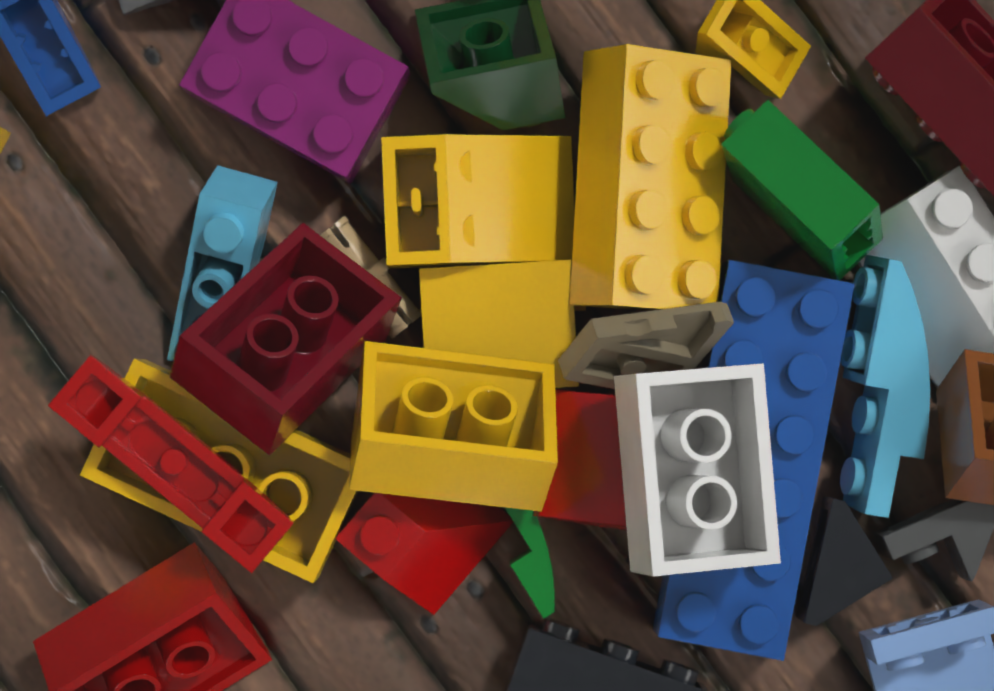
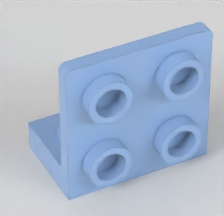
(934, 651)

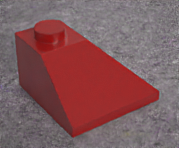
(423, 543)

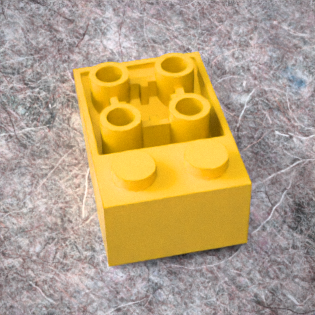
(477, 199)

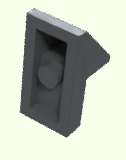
(961, 525)

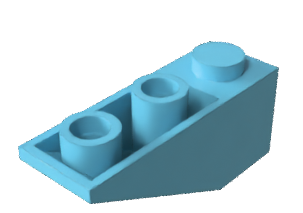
(224, 242)

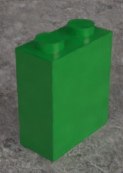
(802, 189)

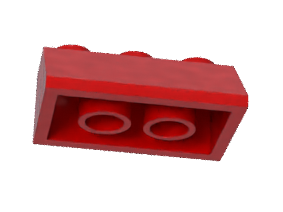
(156, 633)

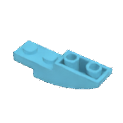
(891, 359)

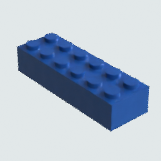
(798, 332)

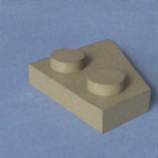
(644, 343)

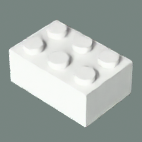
(697, 470)

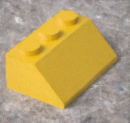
(454, 427)

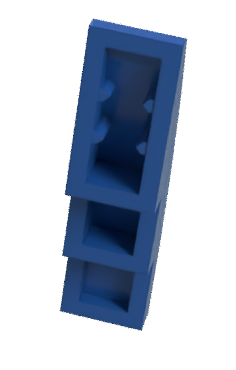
(46, 52)

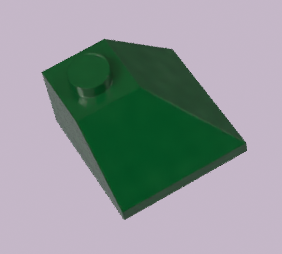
(492, 60)

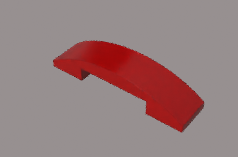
(172, 461)

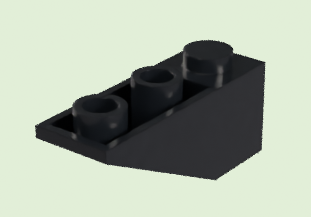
(557, 661)

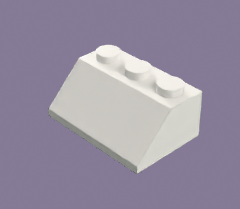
(948, 255)

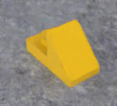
(756, 41)

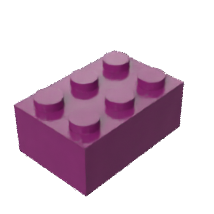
(297, 81)

